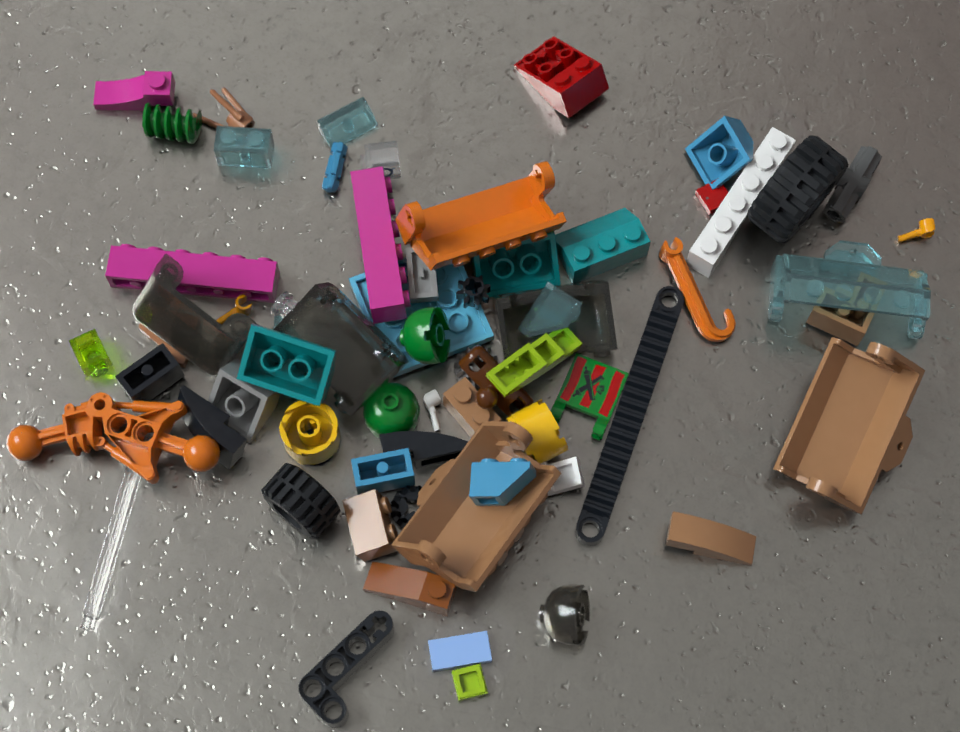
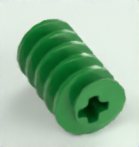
(171, 124)

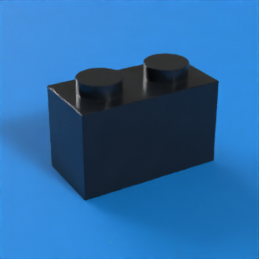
(150, 374)

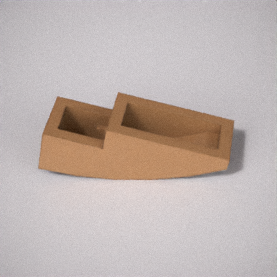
(710, 539)

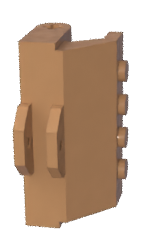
(851, 423)
(455, 534)

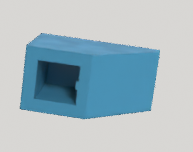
(499, 482)

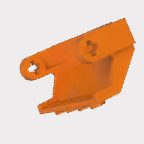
(481, 221)

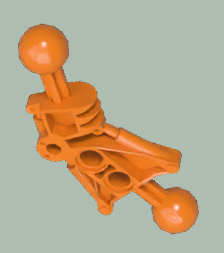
(84, 427)

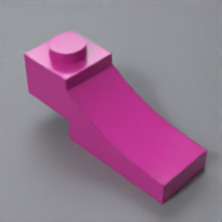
(133, 93)

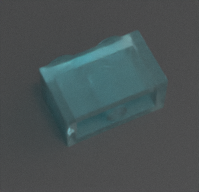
(244, 147)

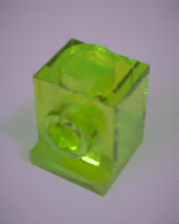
(85, 348)

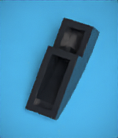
(210, 421)
(424, 447)

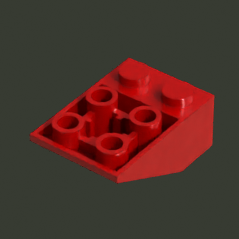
(563, 76)

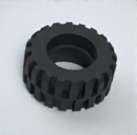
(797, 188)

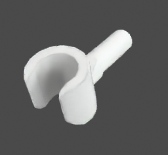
(431, 400)

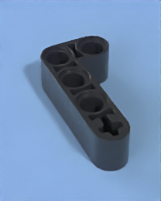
(351, 662)

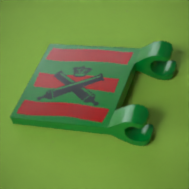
(590, 389)

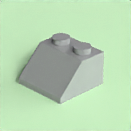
(244, 402)

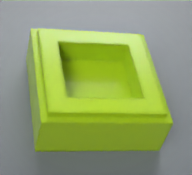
(469, 682)

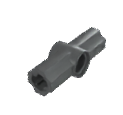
(852, 184)

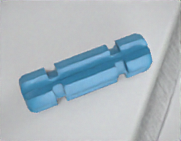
(334, 167)

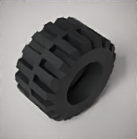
(300, 500)

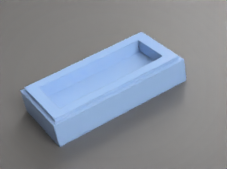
(459, 651)

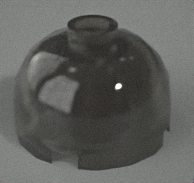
(566, 614)

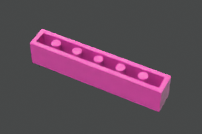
(378, 245)
(202, 273)

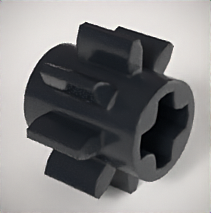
(476, 284)

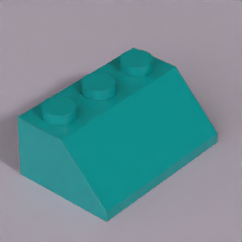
(602, 245)
(520, 268)
(287, 365)

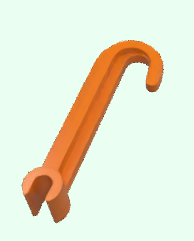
(692, 296)

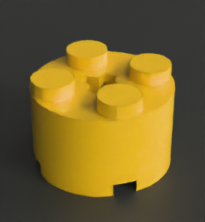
(543, 428)
(314, 447)

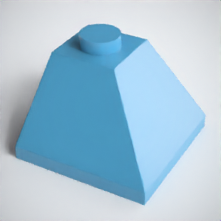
(721, 151)

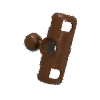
(488, 394)

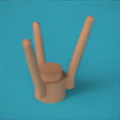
(236, 118)

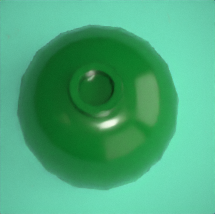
(425, 336)
(392, 410)

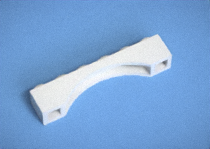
(733, 210)

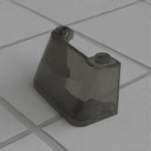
(185, 324)
(593, 326)
(363, 352)

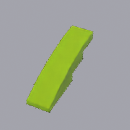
(533, 360)

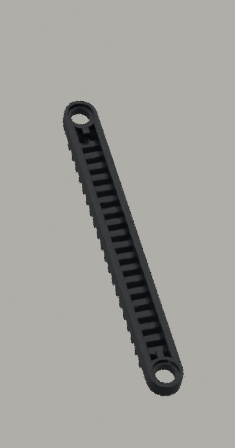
(629, 416)

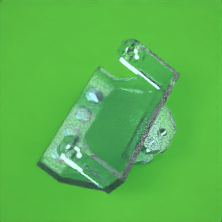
(850, 283)

